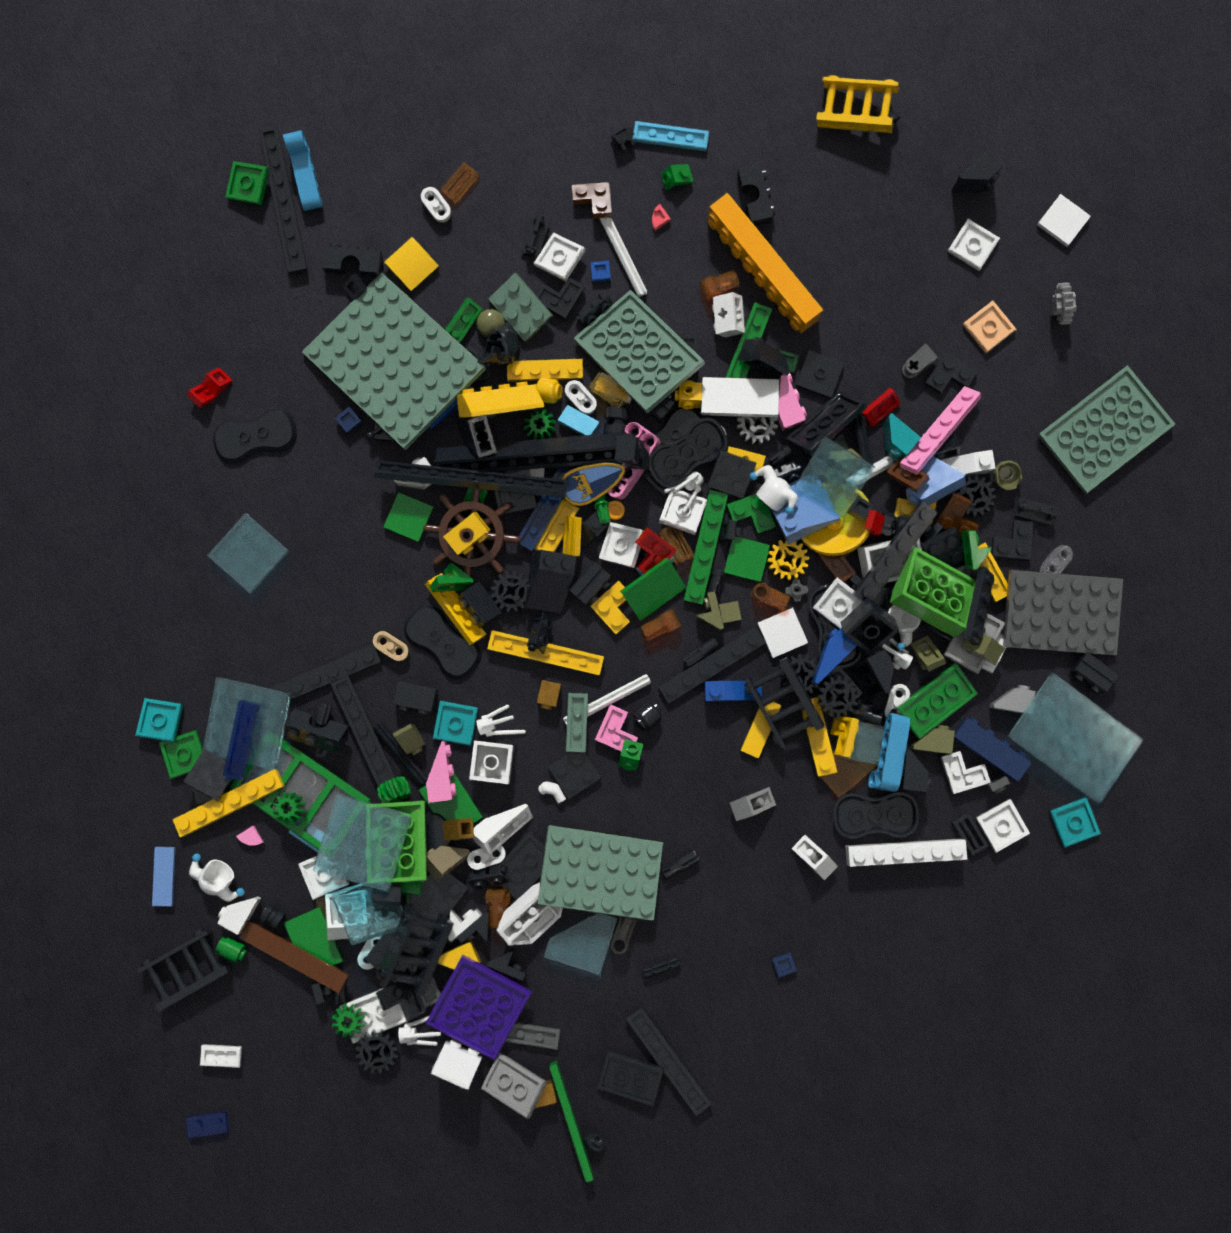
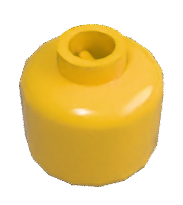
(549, 390)

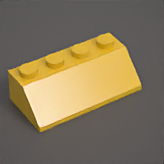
(498, 400)

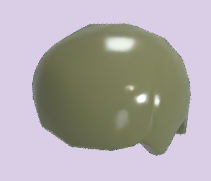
(488, 321)
(1007, 475)

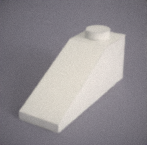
(973, 463)
(497, 829)

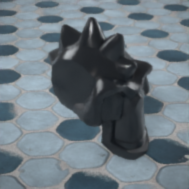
(500, 347)

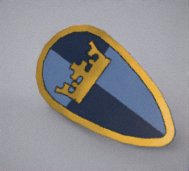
(592, 481)

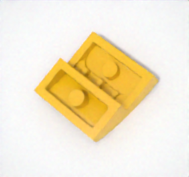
(411, 264)

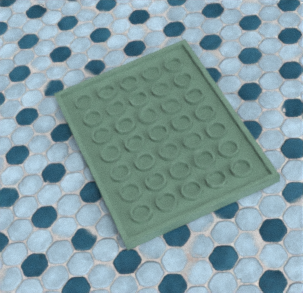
(393, 360)

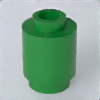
(231, 949)

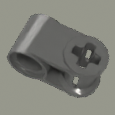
(921, 360)

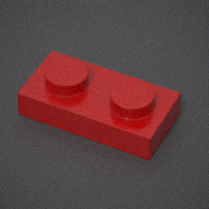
(881, 407)

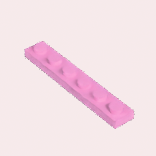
(940, 430)

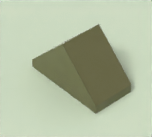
(988, 649)

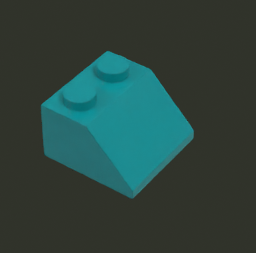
(898, 437)

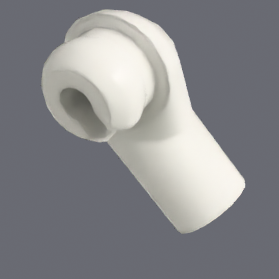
(552, 788)

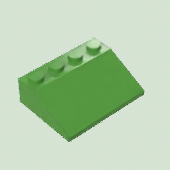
(934, 592)
(412, 859)

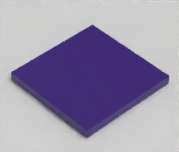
(478, 1007)

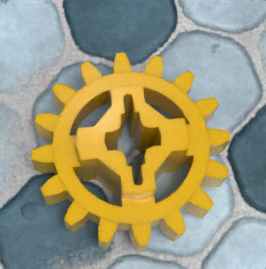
(792, 570)

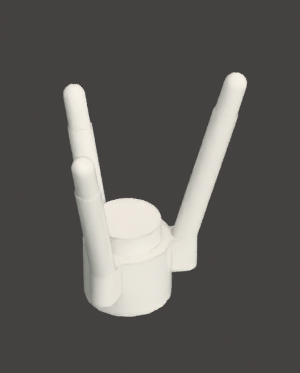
(693, 483)
(901, 658)
(486, 725)
(409, 1035)

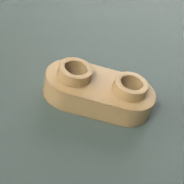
(391, 646)

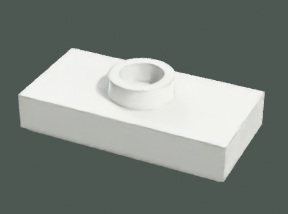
(221, 1056)

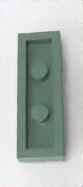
(576, 722)

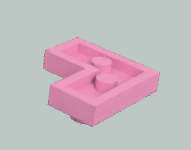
(610, 729)

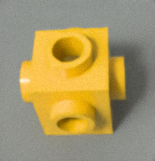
(689, 395)

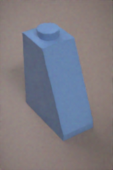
(942, 482)

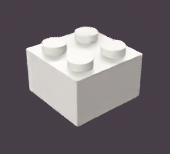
(491, 762)

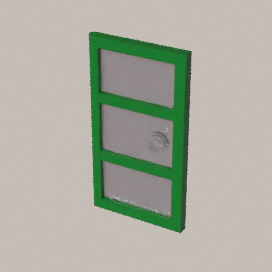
(307, 779)

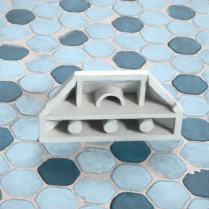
(526, 919)

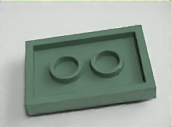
(520, 307)

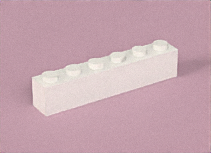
(906, 852)

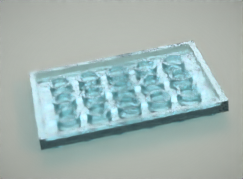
(1075, 737)

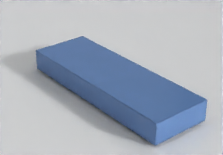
(164, 876)

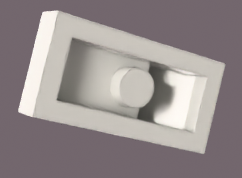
(459, 925)

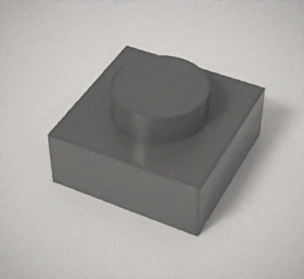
(998, 784)

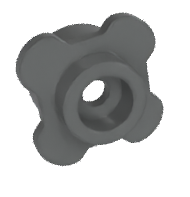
(796, 585)

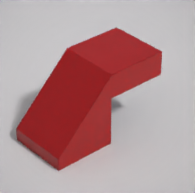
(210, 389)
(874, 523)

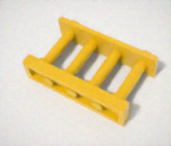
(857, 122)

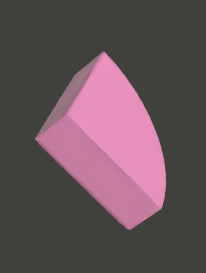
(250, 837)

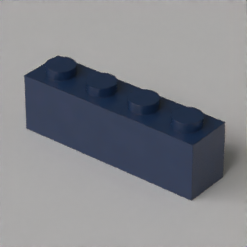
(990, 749)

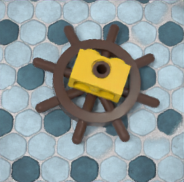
(470, 532)

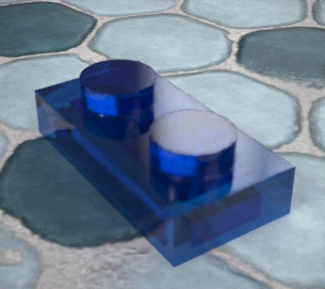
(207, 1124)

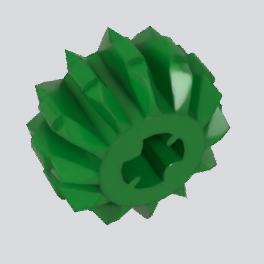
(547, 423)
(394, 790)
(285, 814)
(351, 1013)

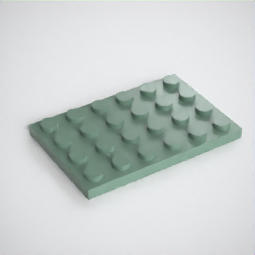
(639, 351)
(1106, 429)
(600, 873)

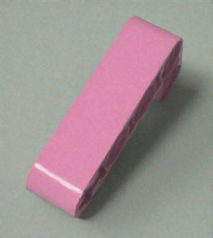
(644, 435)

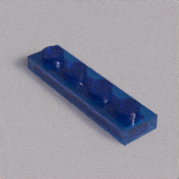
(241, 740)

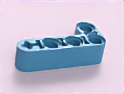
(303, 170)
(891, 754)

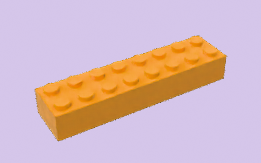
(764, 264)

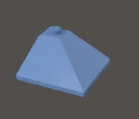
(807, 517)

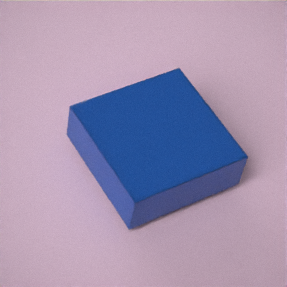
(600, 271)

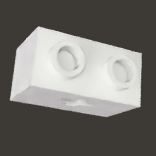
(728, 314)

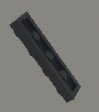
(979, 606)

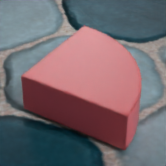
(659, 217)

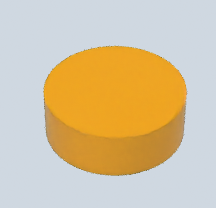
(616, 510)

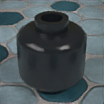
(647, 716)

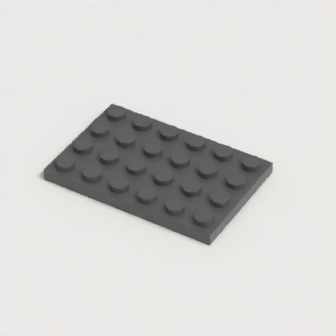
(1062, 612)

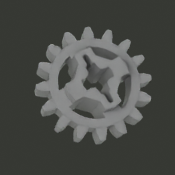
(1064, 303)
(763, 428)

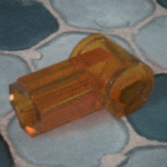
(715, 286)
(772, 597)
(663, 624)
(498, 900)

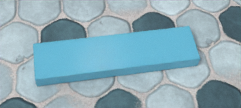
(670, 136)

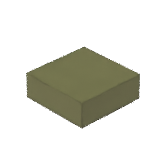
(730, 612)

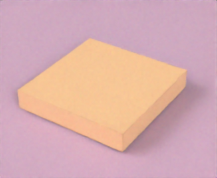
(989, 327)

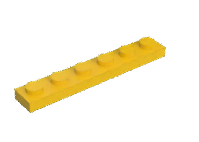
(553, 654)
(228, 803)

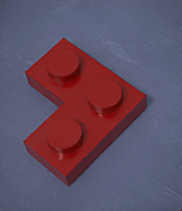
(657, 549)

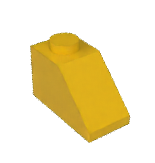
(452, 957)

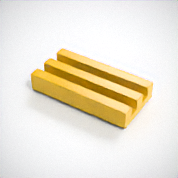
(572, 535)

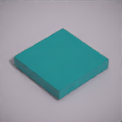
(159, 720)
(455, 723)
(1074, 822)

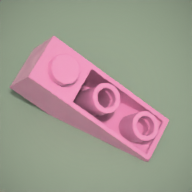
(789, 410)
(439, 781)

